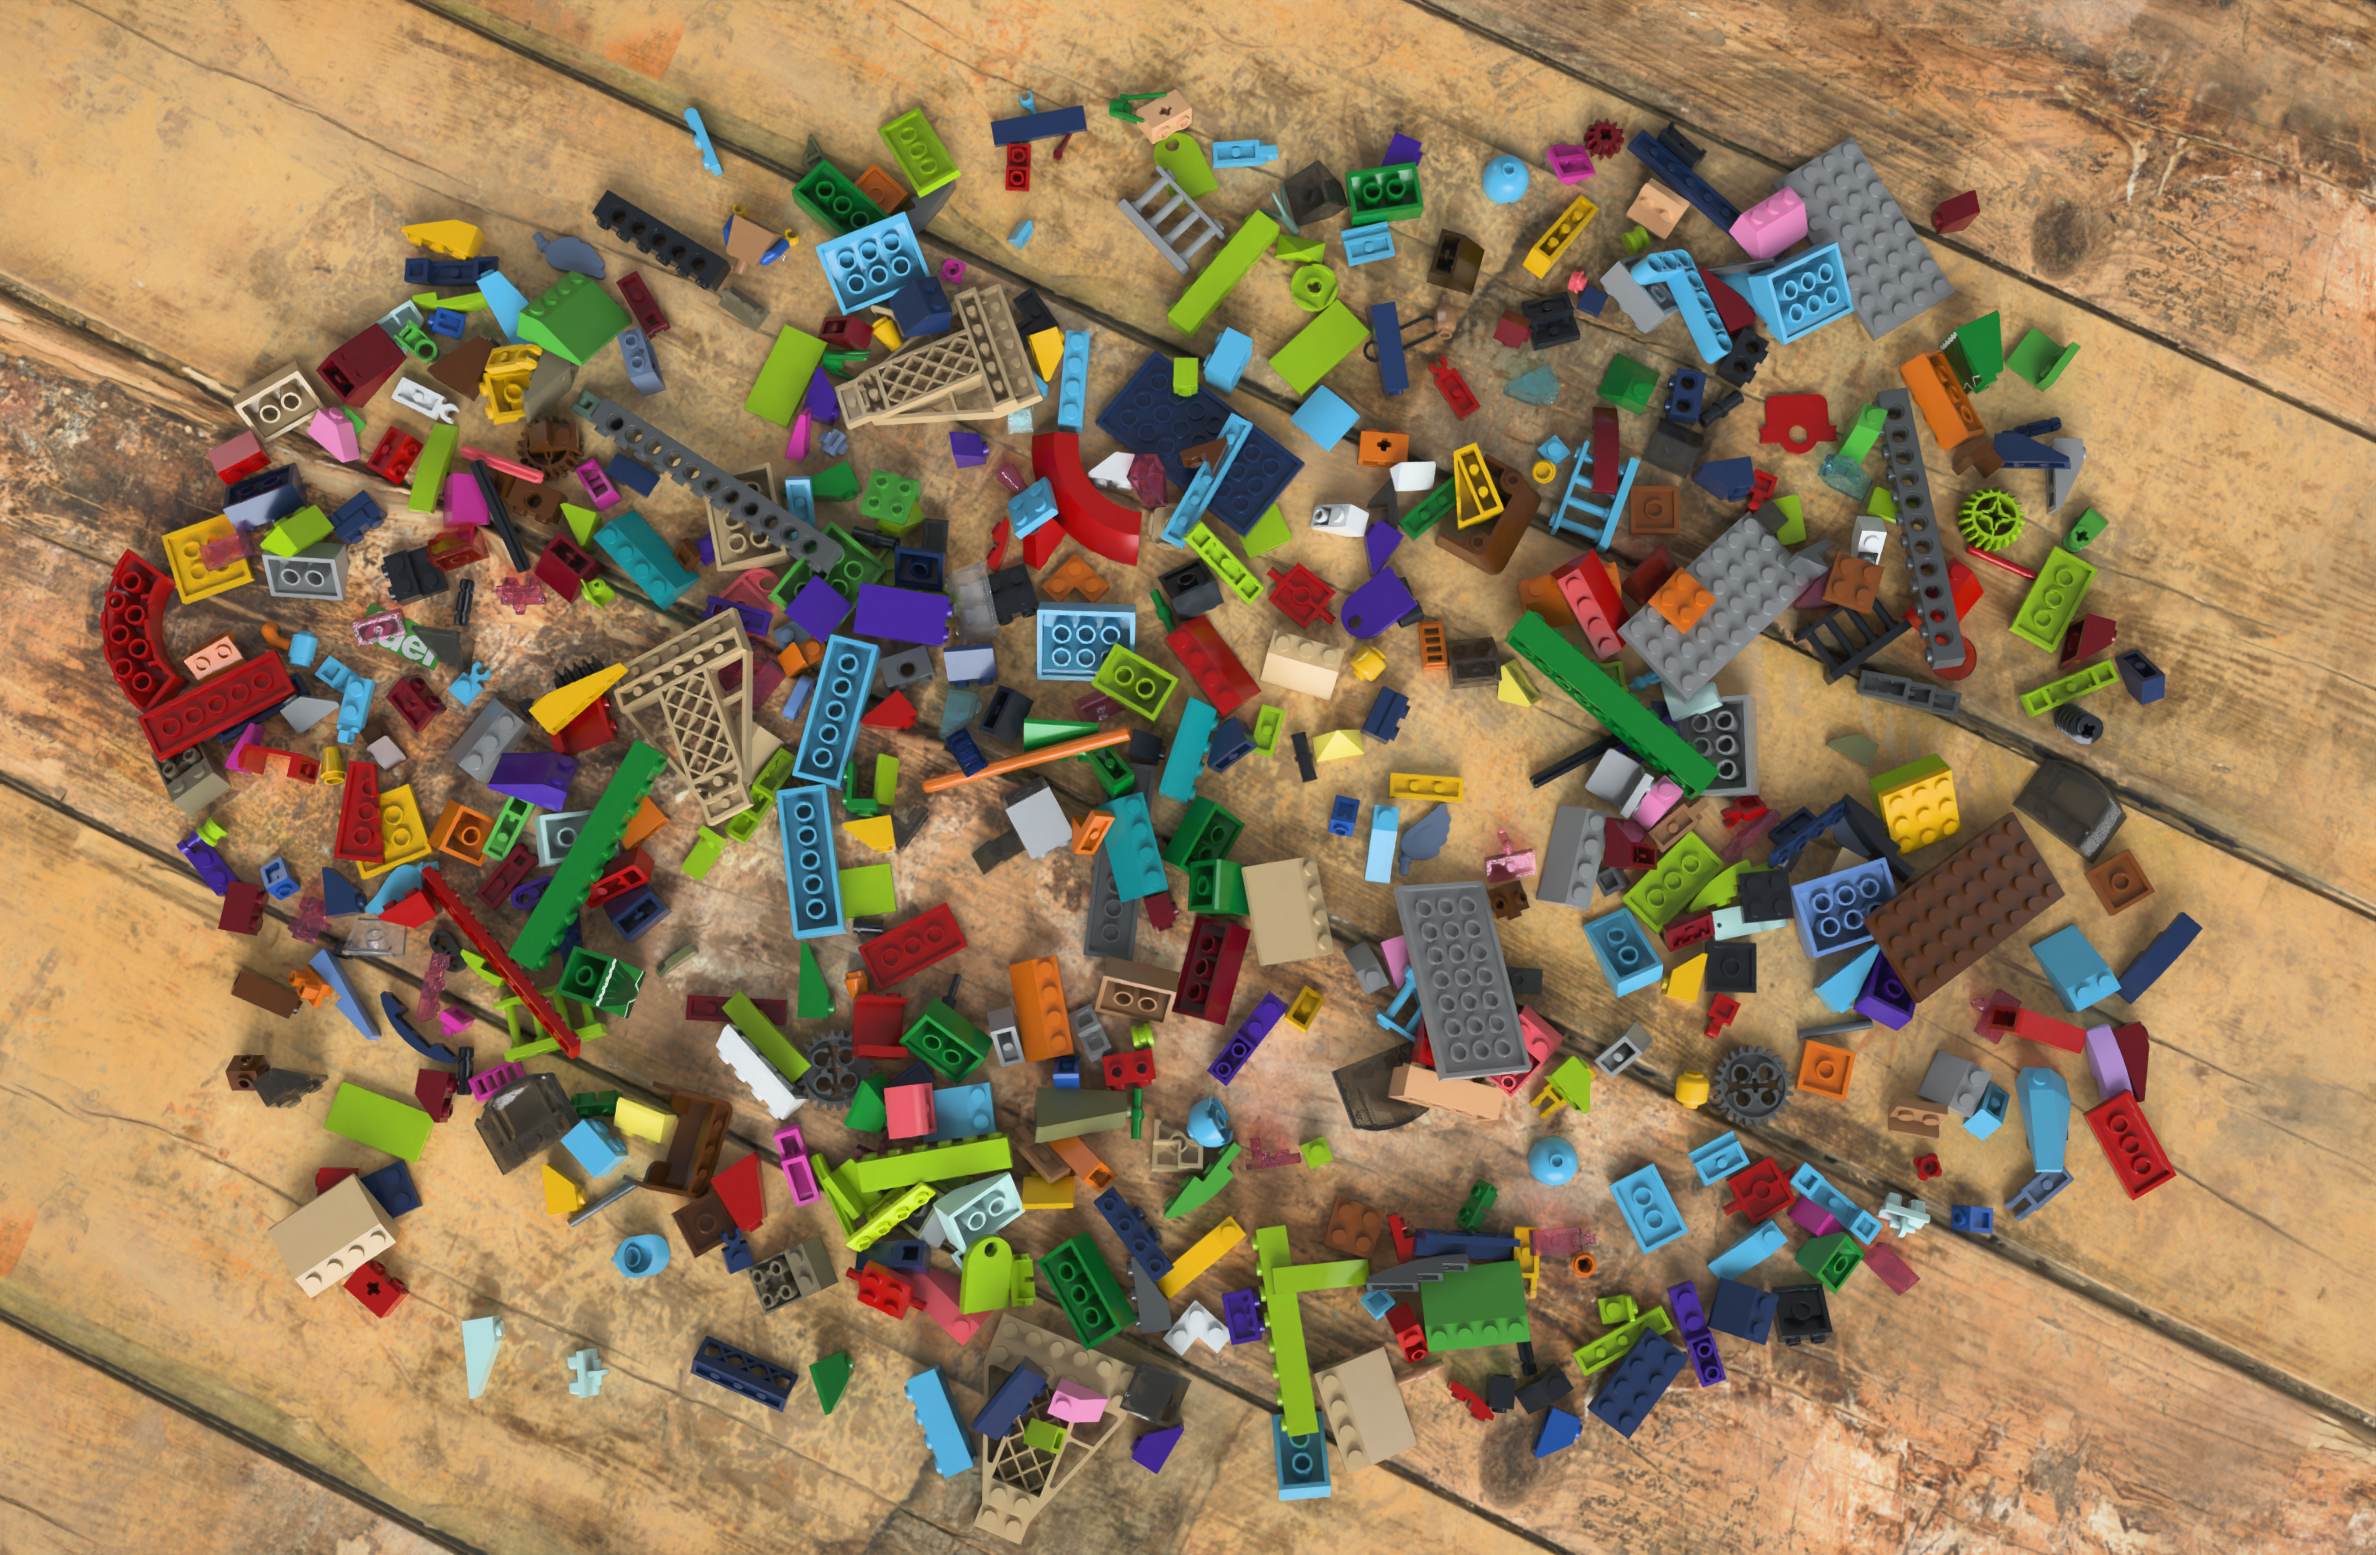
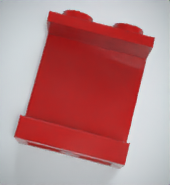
(587, 730)
(301, 767)
(878, 1026)

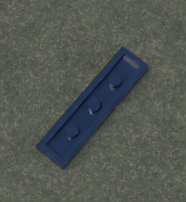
(1039, 126)
(238, 729)

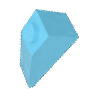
(1381, 843)
(1846, 982)
(1748, 1250)

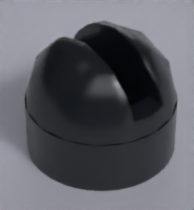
(525, 705)
(338, 950)

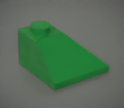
(1628, 384)
(869, 1106)
(1829, 1259)
(831, 1378)

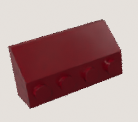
(1211, 970)

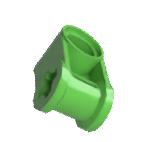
(414, 340)
(2086, 528)

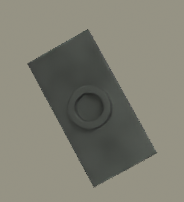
(935, 535)
(1525, 980)

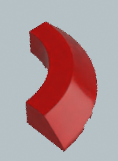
(1081, 508)
(135, 633)

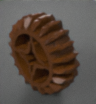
(555, 466)

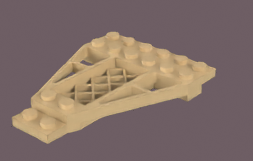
(997, 353)
(679, 665)
(1006, 1505)

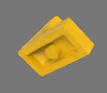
(1304, 1009)

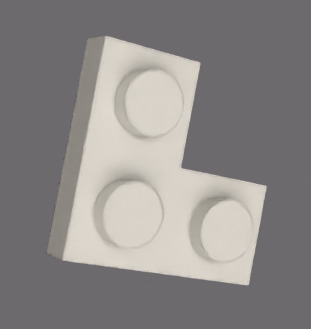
(1197, 1323)

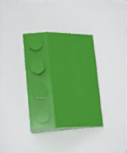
(572, 319)
(851, 570)
(1476, 1307)

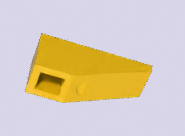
(449, 236)

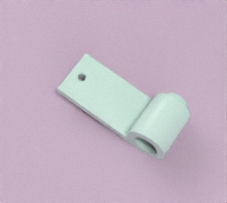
(1729, 924)

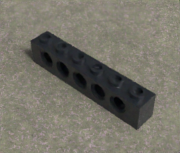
(613, 207)

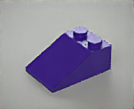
(535, 777)
(1884, 996)

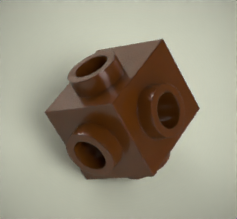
(1508, 900)
(244, 1070)

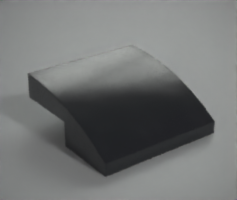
(1551, 320)

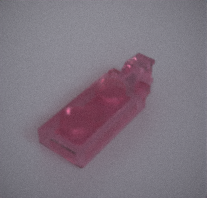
(1749, 835)
(432, 987)
(1558, 1241)

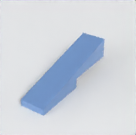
(350, 1003)

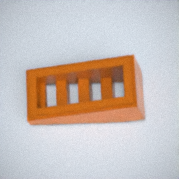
(1432, 664)

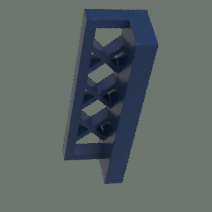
(1475, 1244)
(740, 1381)

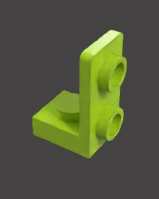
(704, 853)

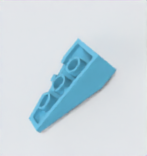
(2046, 1114)

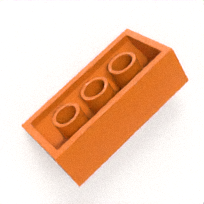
(1942, 399)
(1544, 597)
(1041, 1009)

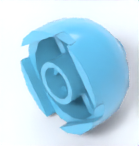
(1505, 179)
(1208, 1123)
(1552, 1160)

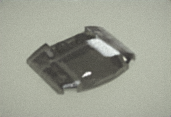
(2072, 807)
(1366, 1088)
(525, 1119)

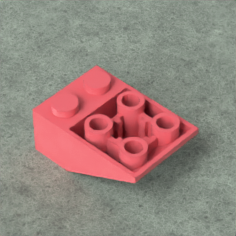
(1540, 1042)

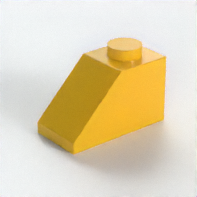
(1046, 350)
(873, 832)
(1685, 979)
(561, 1191)

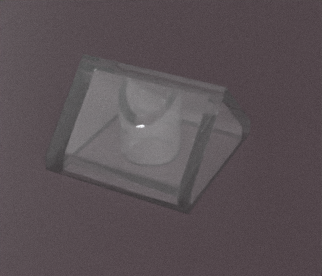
(376, 939)

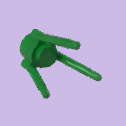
(1122, 109)
(836, 360)

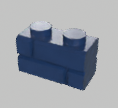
(357, 518)
(1385, 715)

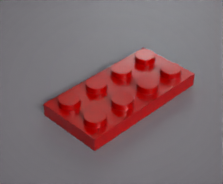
(913, 947)
(2129, 1144)

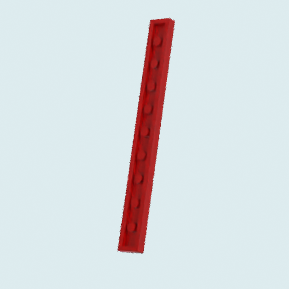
(507, 968)

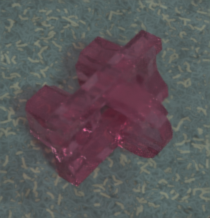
(512, 593)
(308, 927)

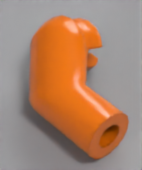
(270, 634)

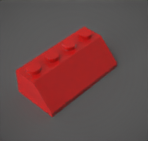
(1592, 602)
(1212, 666)

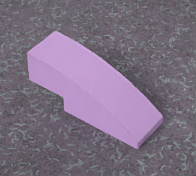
(2106, 1061)

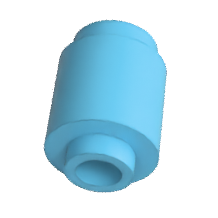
(302, 649)

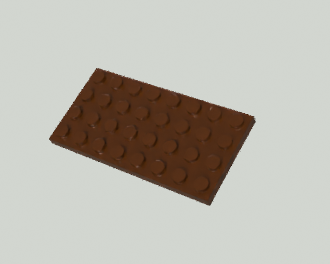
(1963, 907)

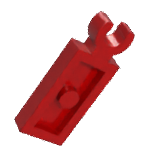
(1454, 390)

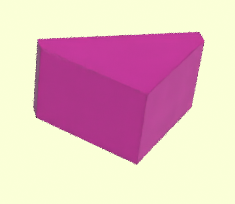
(1814, 1218)

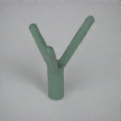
(1283, 208)

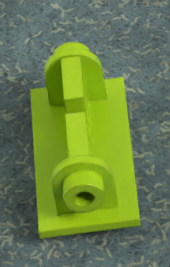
(597, 592)
(1020, 1282)

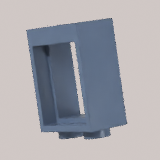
(639, 358)

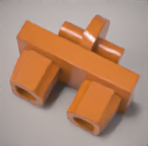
(310, 984)

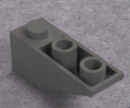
(1152, 1304)

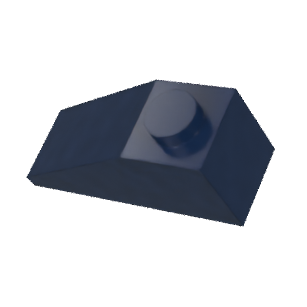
(2025, 453)

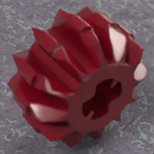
(1603, 130)

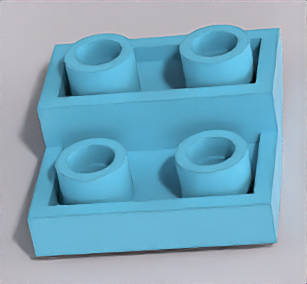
(1325, 418)

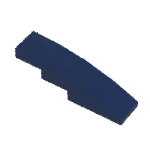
(2157, 957)

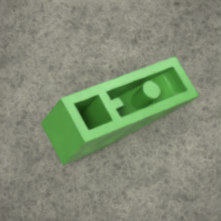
(508, 828)

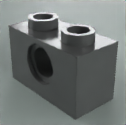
(894, 665)

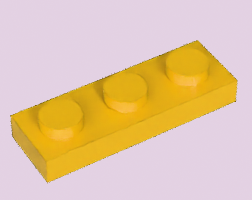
(1426, 787)

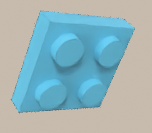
(1032, 507)

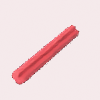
(503, 464)

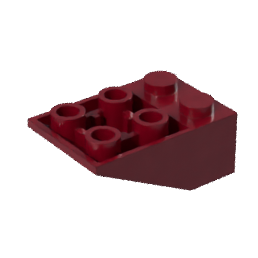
(362, 366)

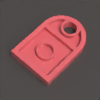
(749, 590)

